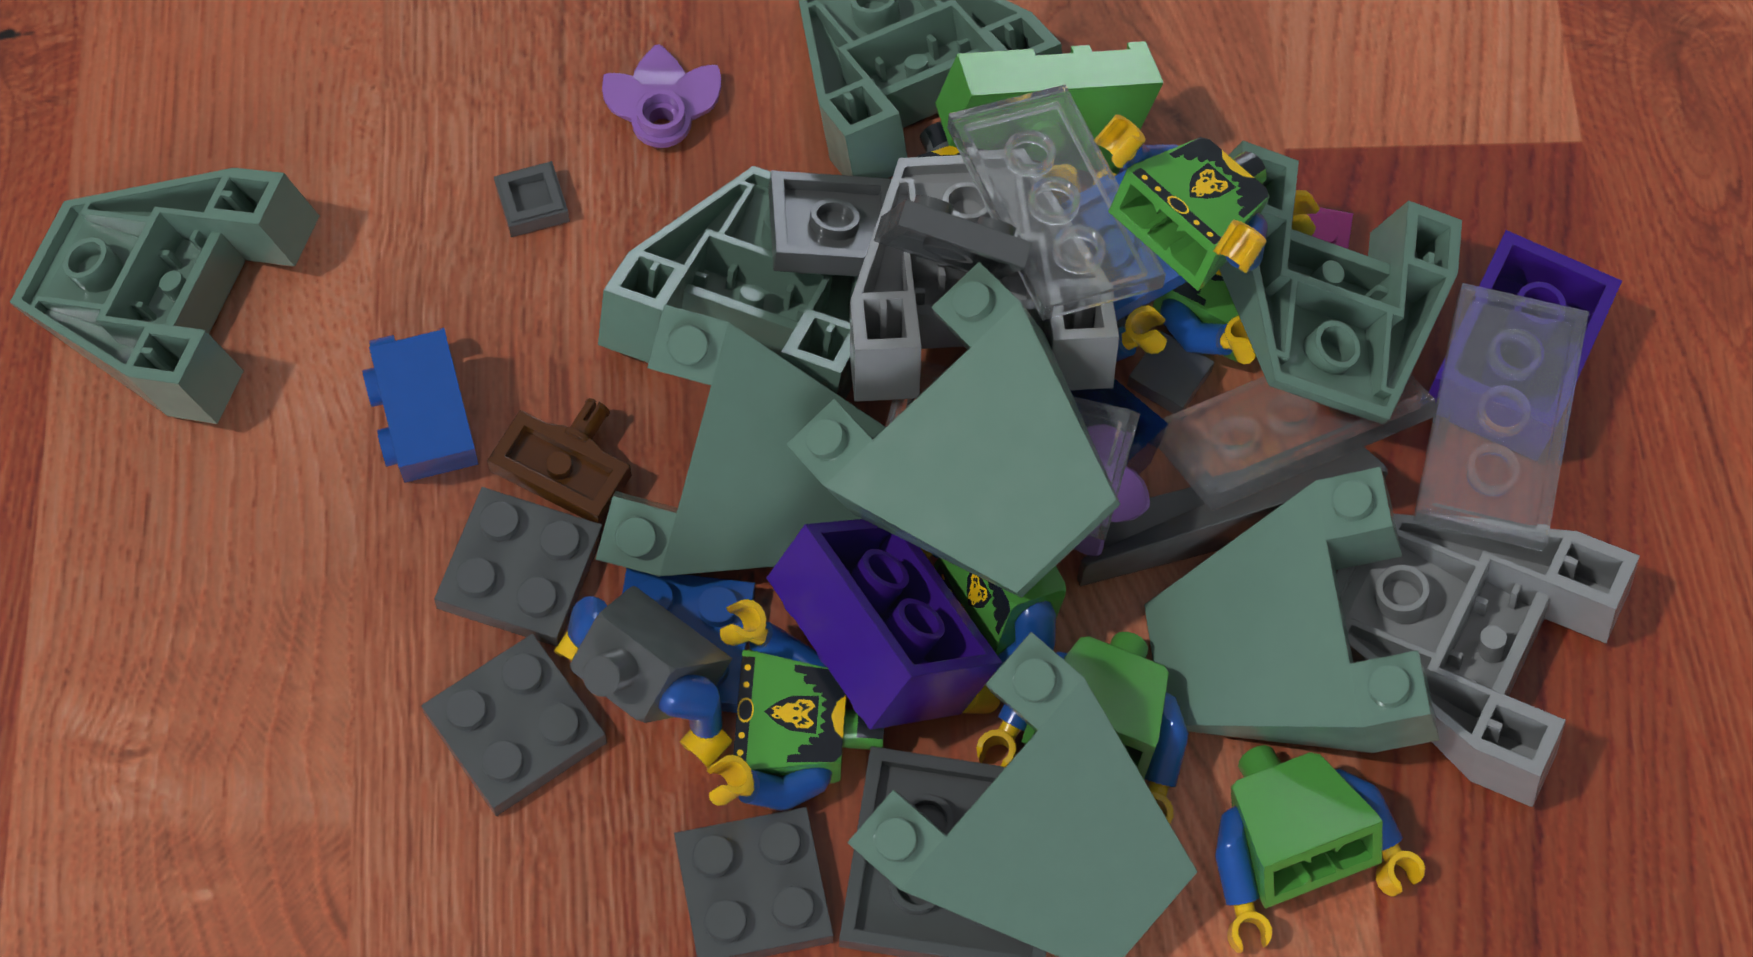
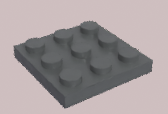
(895, 922)

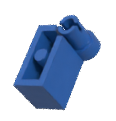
(421, 404)

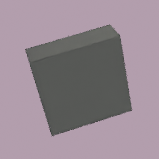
(531, 199)
(1170, 376)

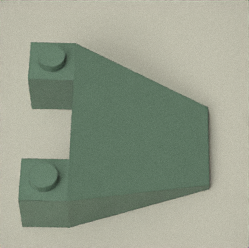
(887, 61)
(722, 267)
(147, 270)
(1340, 320)
(984, 460)
(743, 483)
(1264, 637)
(1060, 842)

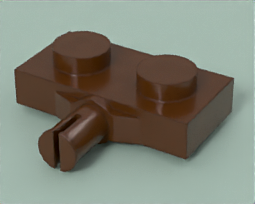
(562, 462)

